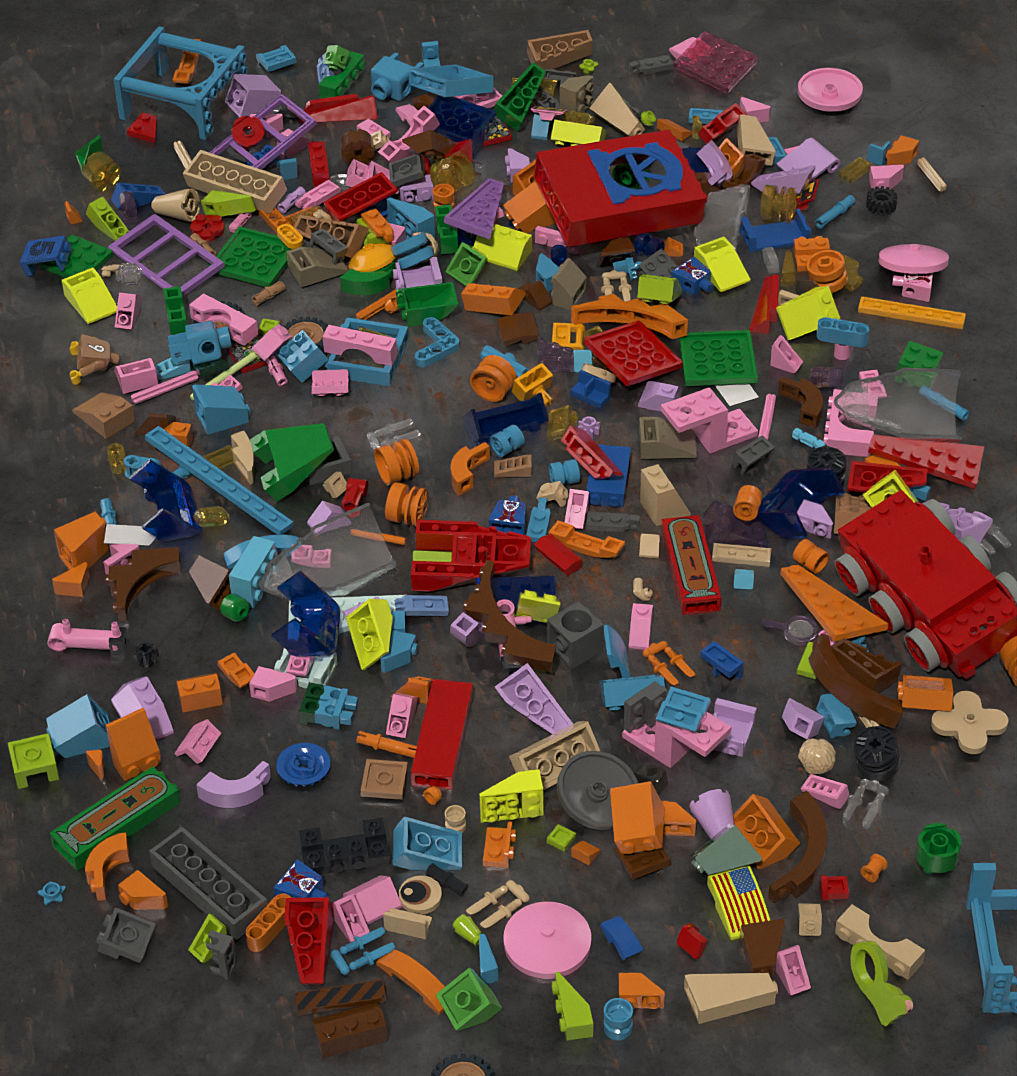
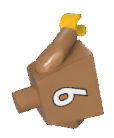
(92, 356)

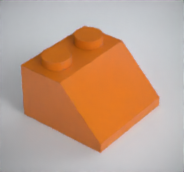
(199, 692)

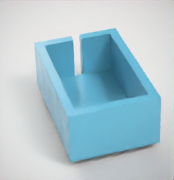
(251, 568)

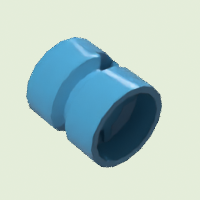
(507, 440)
(565, 472)
(618, 1019)

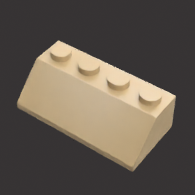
(554, 751)

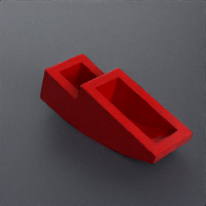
(721, 124)

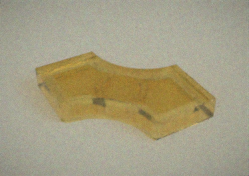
(854, 279)

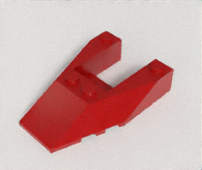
(470, 549)

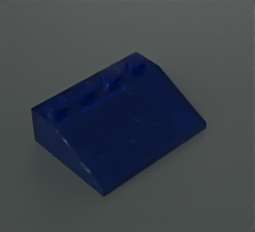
(462, 120)

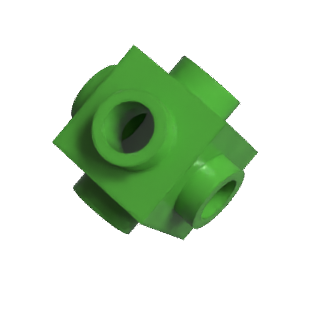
(336, 57)

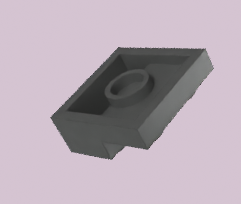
(406, 170)
(644, 706)
(125, 935)

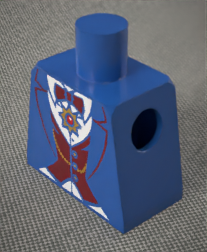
(693, 276)
(509, 516)
(300, 882)

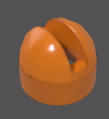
(391, 306)
(432, 795)

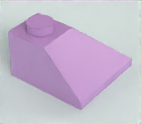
(657, 394)

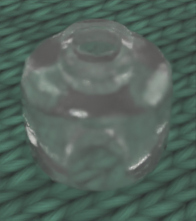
(128, 274)

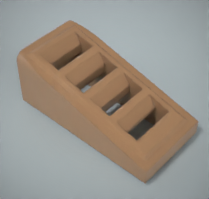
(520, 467)

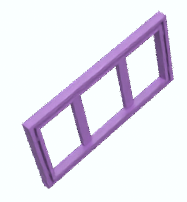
(285, 142)
(216, 264)

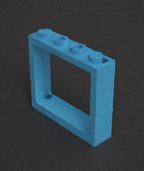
(448, 83)
(370, 374)

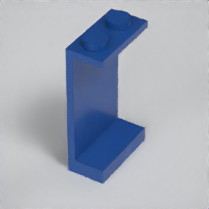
(774, 234)
(611, 489)

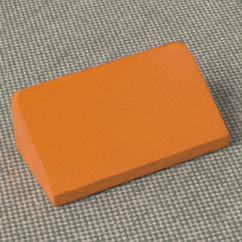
(676, 130)

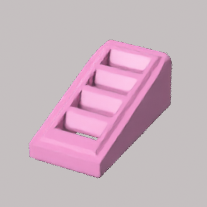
(835, 798)

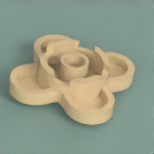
(969, 722)

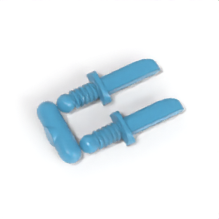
(368, 958)

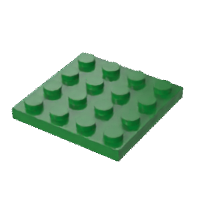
(253, 257)
(718, 358)

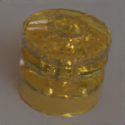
(453, 170)
(778, 203)

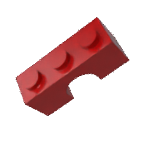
(318, 163)

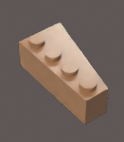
(559, 49)
(349, 234)

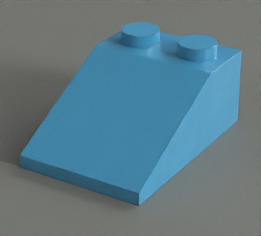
(410, 216)
(421, 844)

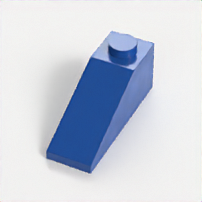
(142, 193)

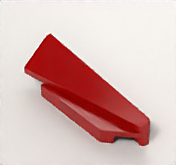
(341, 108)
(766, 306)

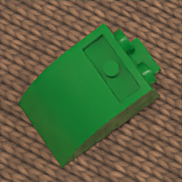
(426, 302)

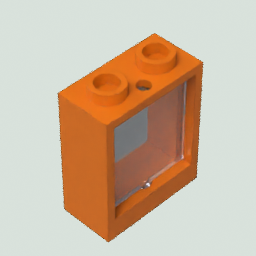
(925, 692)

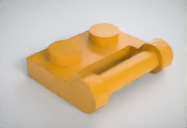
(562, 335)

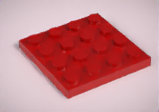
(633, 353)

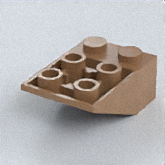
(848, 508)

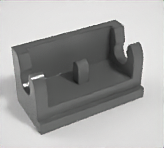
(329, 244)
(752, 452)
(223, 953)

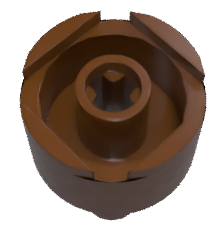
(357, 146)

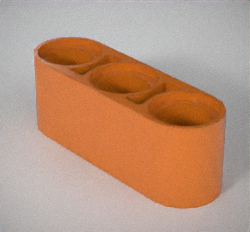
(267, 924)

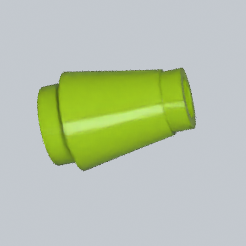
(467, 929)

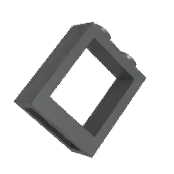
(342, 464)

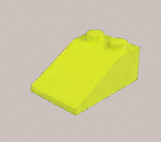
(803, 312)
(370, 630)

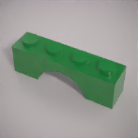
(337, 85)

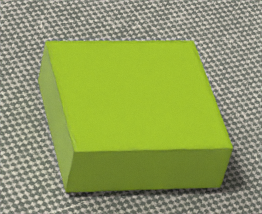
(266, 325)
(561, 837)

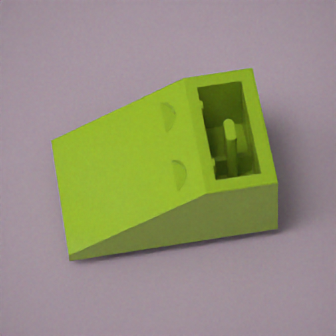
(658, 288)

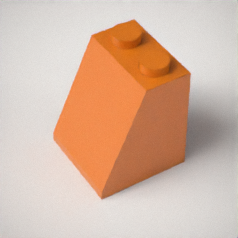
(528, 210)
(82, 540)
(637, 817)

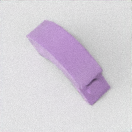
(716, 163)
(467, 630)
(234, 792)

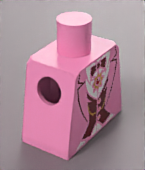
(915, 285)

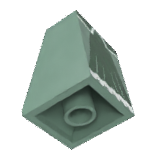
(724, 852)

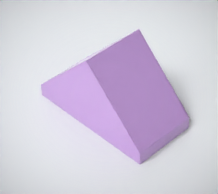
(324, 512)

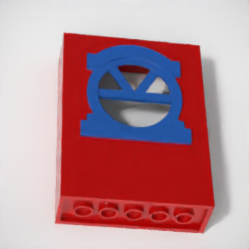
(596, 208)

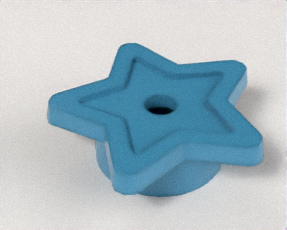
(52, 887)

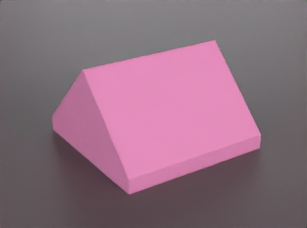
(376, 898)

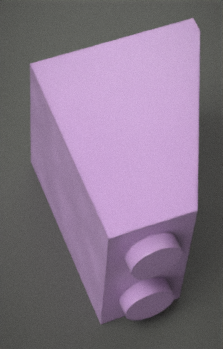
(250, 93)

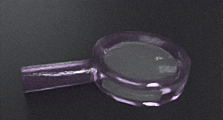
(796, 629)

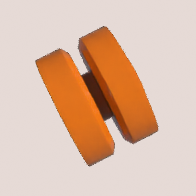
(827, 269)
(492, 378)

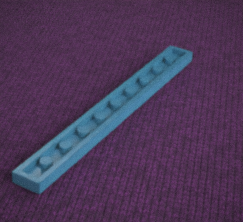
(219, 481)

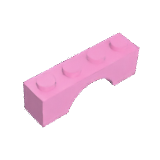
(421, 122)
(241, 327)
(379, 347)

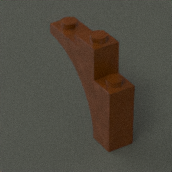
(143, 569)

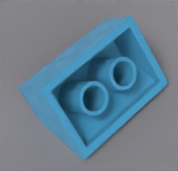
(617, 691)

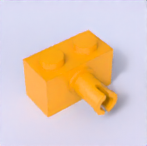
(532, 383)

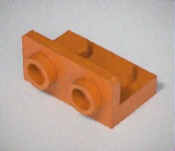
(498, 846)

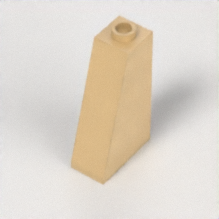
(616, 112)
(754, 139)
(728, 994)

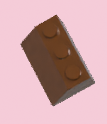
(430, 144)
(350, 1030)

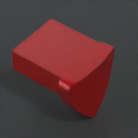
(833, 887)
(692, 940)

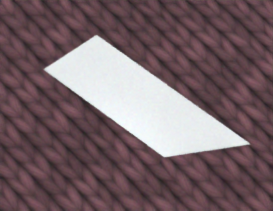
(127, 535)

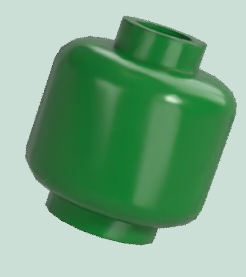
(234, 607)

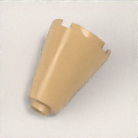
(178, 205)

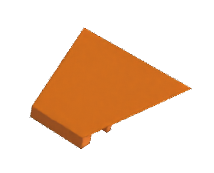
(417, 687)

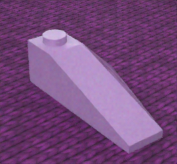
(968, 523)
(532, 699)

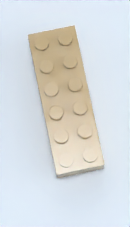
(218, 173)

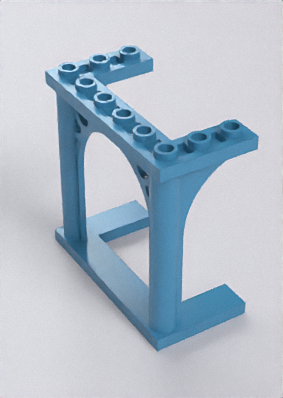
(194, 103)
(981, 901)

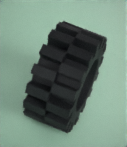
(881, 200)

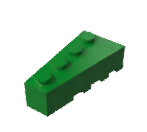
(517, 100)

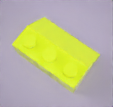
(576, 133)
(505, 247)
(886, 487)

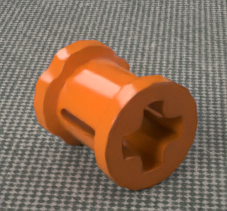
(874, 867)

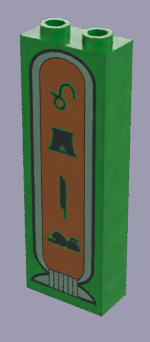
(119, 812)

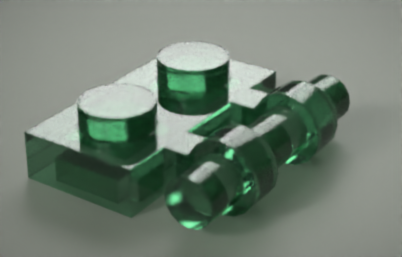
(208, 368)

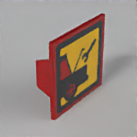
(807, 195)

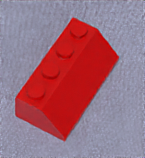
(360, 197)

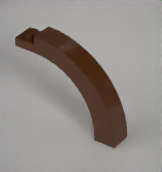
(848, 689)
(812, 821)

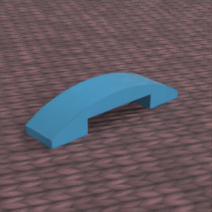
(281, 543)

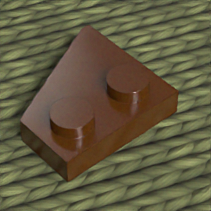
(643, 862)

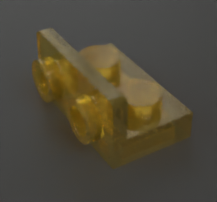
(559, 422)

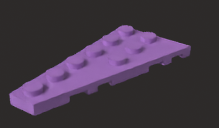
(478, 211)

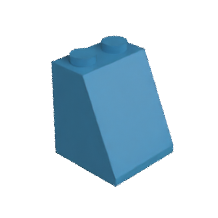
(219, 407)
(78, 728)

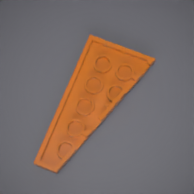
(833, 610)

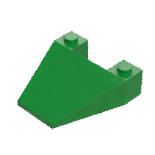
(295, 454)

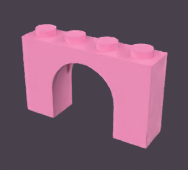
(845, 439)

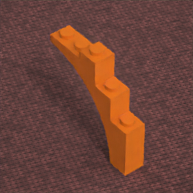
(613, 309)

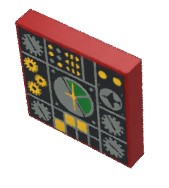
(497, 133)
(240, 351)

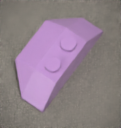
(795, 178)
(141, 694)

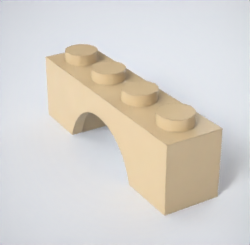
(901, 956)

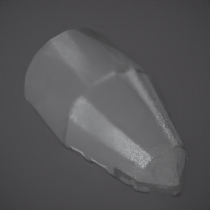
(904, 404)
(335, 555)

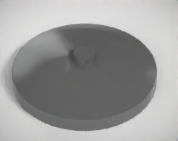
(586, 786)

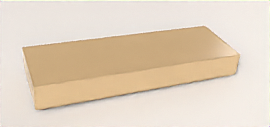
(741, 554)

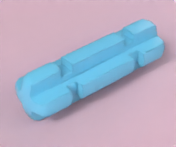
(807, 438)

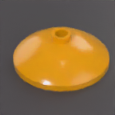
(372, 257)

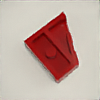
(144, 128)

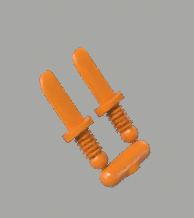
(662, 667)

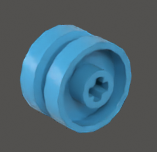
(412, 250)

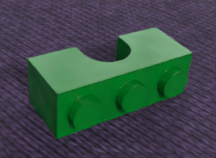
(446, 234)
(175, 310)

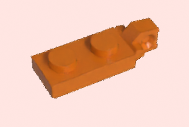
(378, 224)

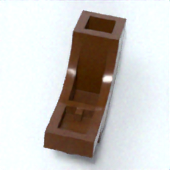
(749, 170)

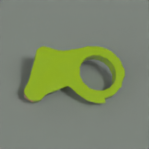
(885, 997)

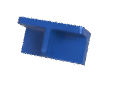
(591, 389)
(722, 661)

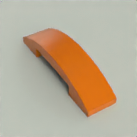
(187, 67)
(584, 543)
(413, 975)

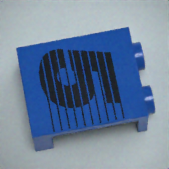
(45, 250)

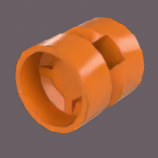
(443, 195)
(747, 503)
(811, 556)

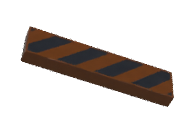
(340, 997)

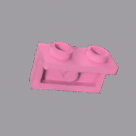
(330, 382)

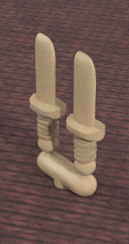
(624, 287)
(504, 911)

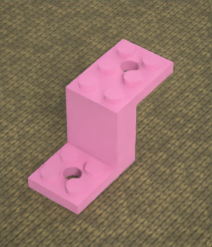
(709, 420)
(672, 743)

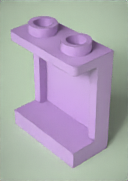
(417, 276)
(741, 720)

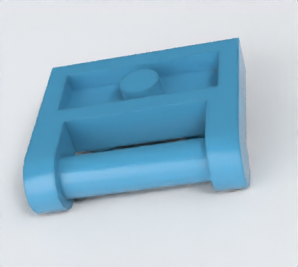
(276, 58)

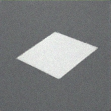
(736, 393)

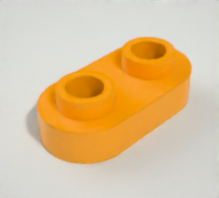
(289, 236)

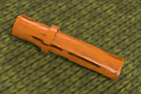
(380, 742)

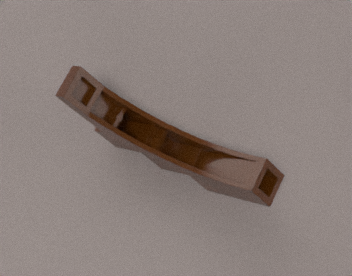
(517, 646)

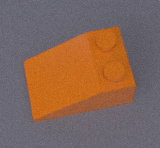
(133, 744)

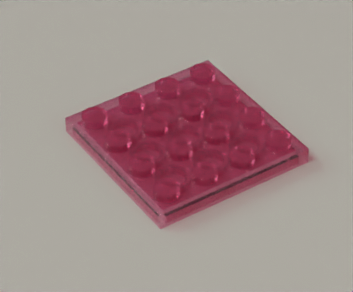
(716, 62)

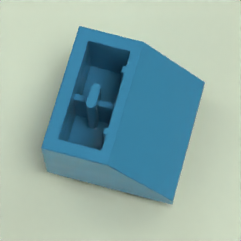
(302, 356)

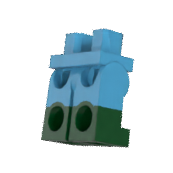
(327, 706)

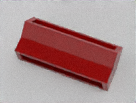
(558, 554)

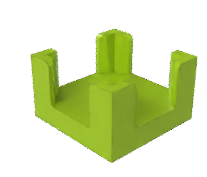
(32, 757)

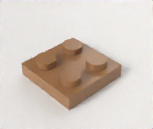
(384, 779)

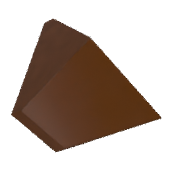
(153, 421)

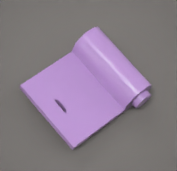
(809, 154)

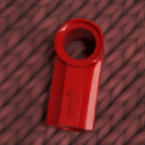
(355, 491)

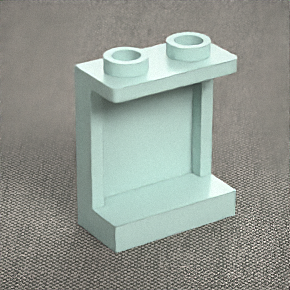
(319, 672)

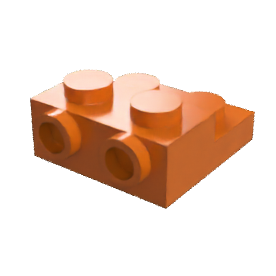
(805, 248)

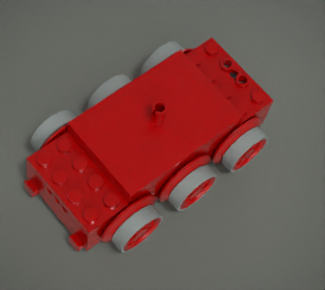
(929, 583)

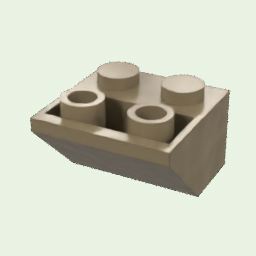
(577, 93)
(568, 285)

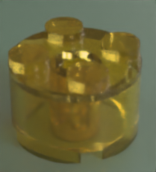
(101, 171)

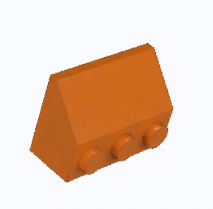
(491, 298)
(765, 830)

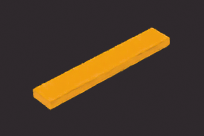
(912, 312)

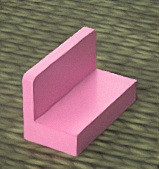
(199, 741)

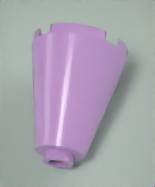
(713, 811)

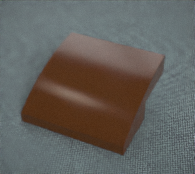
(518, 328)

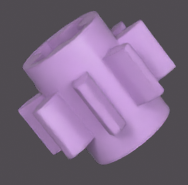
(590, 426)

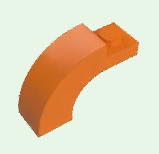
(463, 463)
(102, 859)

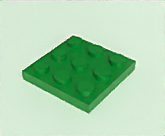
(81, 258)

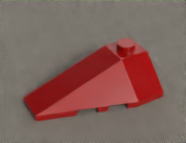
(866, 475)
(310, 932)

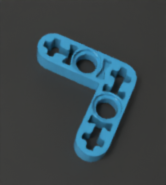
(446, 344)

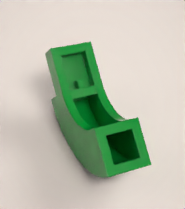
(367, 282)

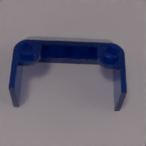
(524, 414)
(173, 500)
(782, 502)
(319, 616)

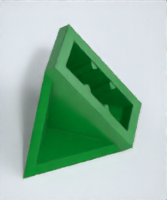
(87, 150)

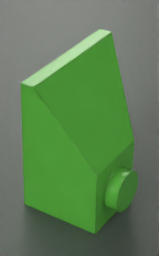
(466, 264)
(468, 1000)

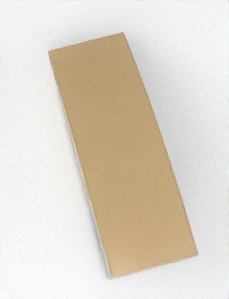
(243, 455)

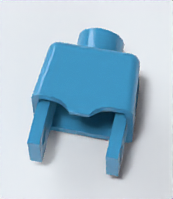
(391, 78)
(192, 343)

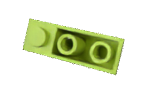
(227, 203)
(106, 219)
(575, 1011)

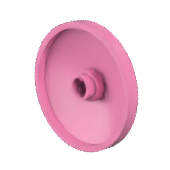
(830, 89)
(913, 258)
(547, 940)

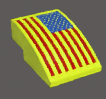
(737, 899)

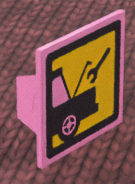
(548, 113)

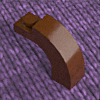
(808, 396)

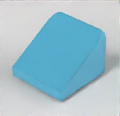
(580, 358)
(743, 579)

